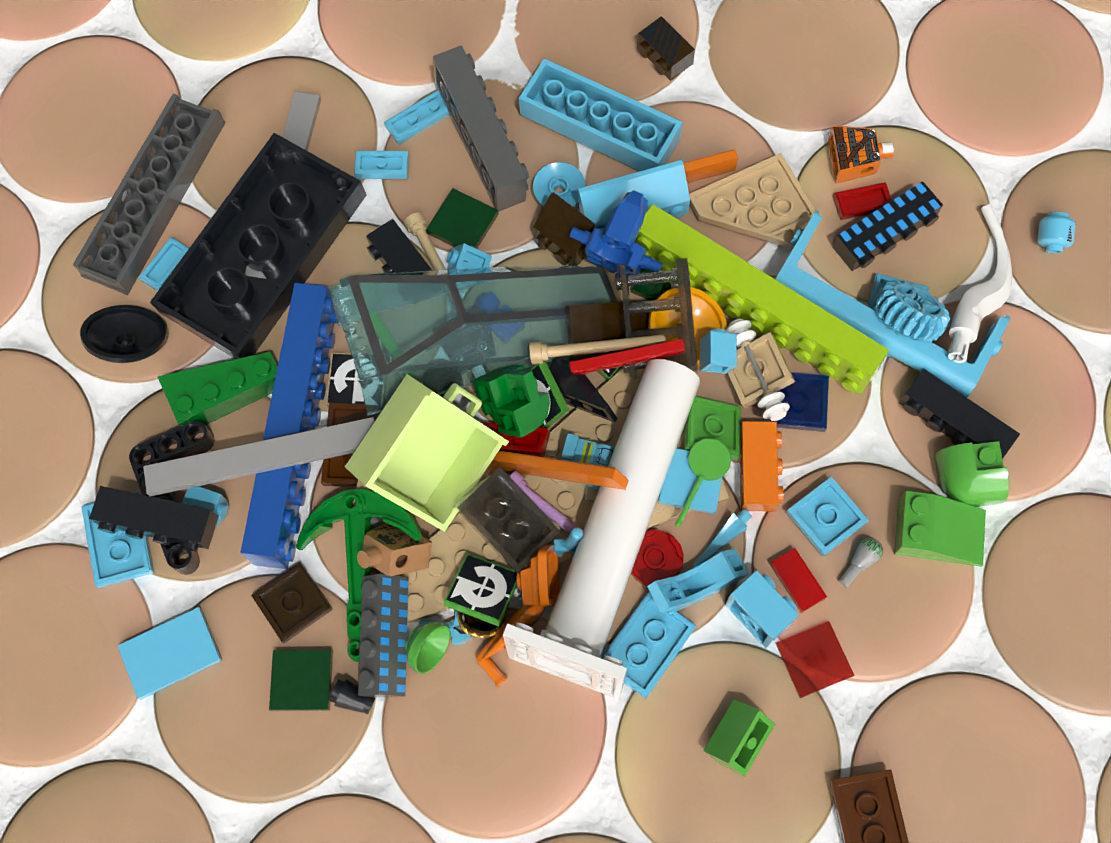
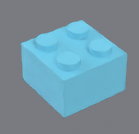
(762, 608)

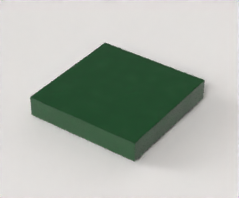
(462, 220)
(301, 680)

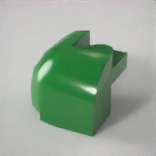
(512, 400)

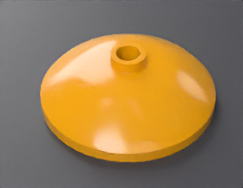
(706, 315)

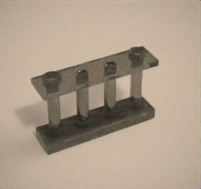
(680, 303)

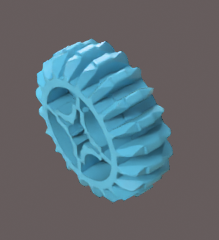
(911, 311)

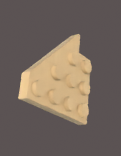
(756, 202)

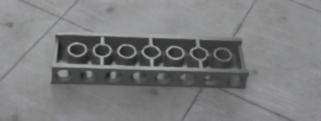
(151, 197)

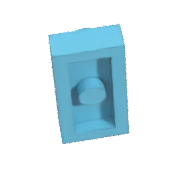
(381, 164)

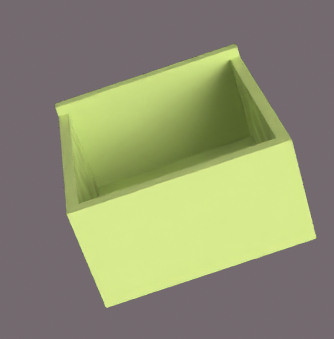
(425, 451)

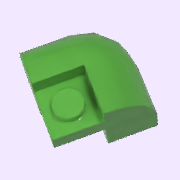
(973, 473)

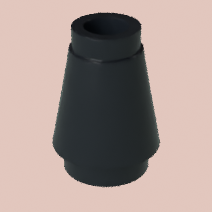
(346, 697)

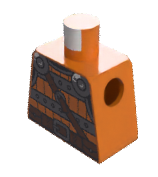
(856, 152)

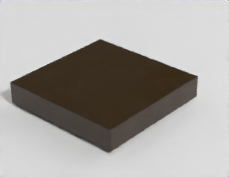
(291, 602)

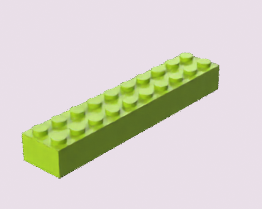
(768, 304)

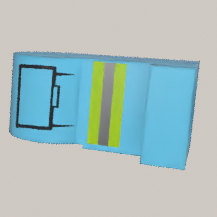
(586, 451)

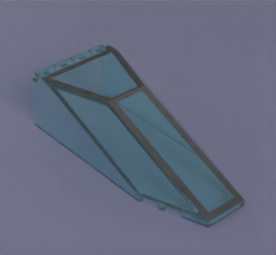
(456, 321)

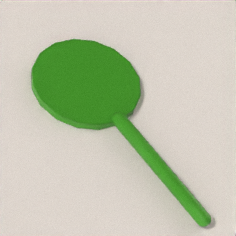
(709, 462)

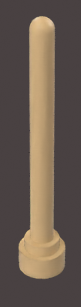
(416, 225)
(541, 352)

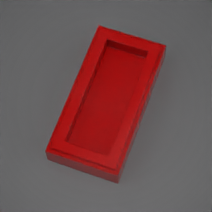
(861, 200)
(798, 580)

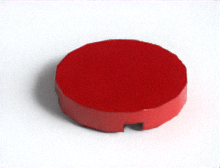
(657, 558)

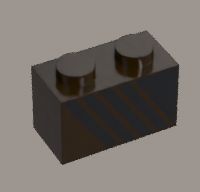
(665, 48)

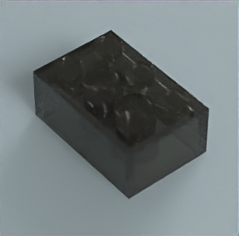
(506, 518)

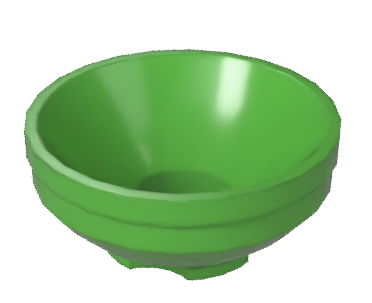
(427, 646)

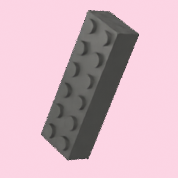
(480, 128)

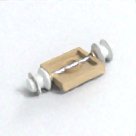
(759, 371)

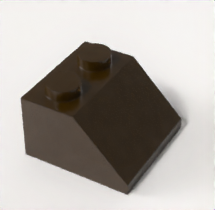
(554, 229)

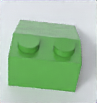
(939, 529)

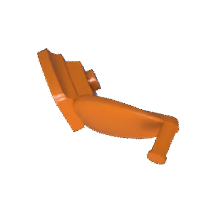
(539, 589)

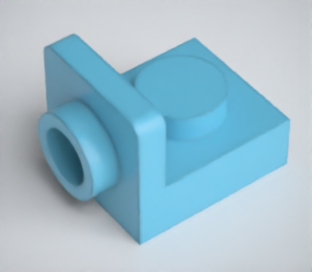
(467, 257)

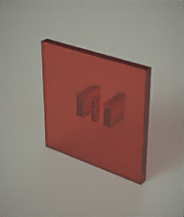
(814, 659)

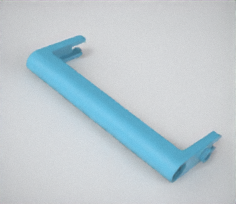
(911, 352)

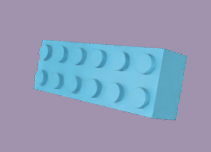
(599, 117)

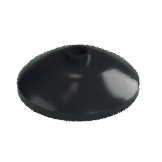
(123, 333)

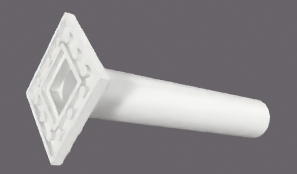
(611, 538)

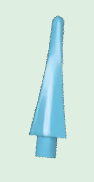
(732, 528)

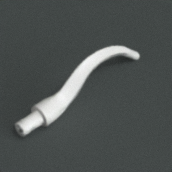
(982, 298)

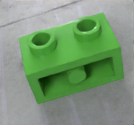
(736, 737)

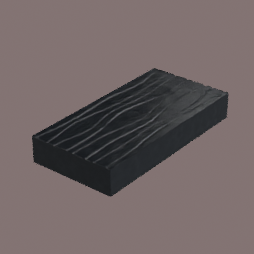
(284, 218)

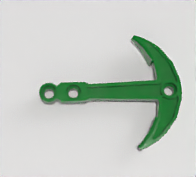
(356, 523)

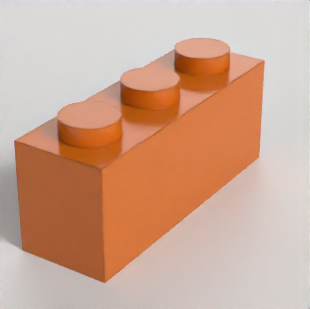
(760, 466)

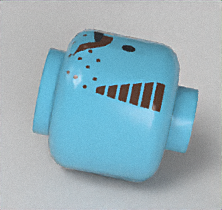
(1056, 232)

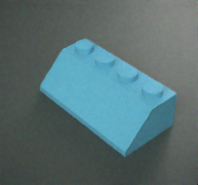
(661, 186)

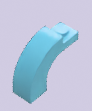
(698, 583)

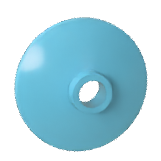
(558, 176)

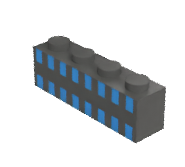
(383, 636)

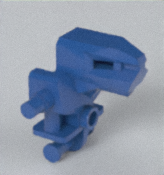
(617, 242)

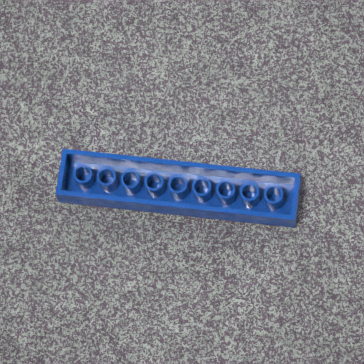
(292, 410)

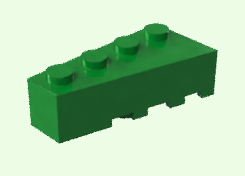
(219, 388)

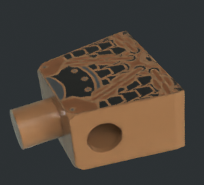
(394, 551)

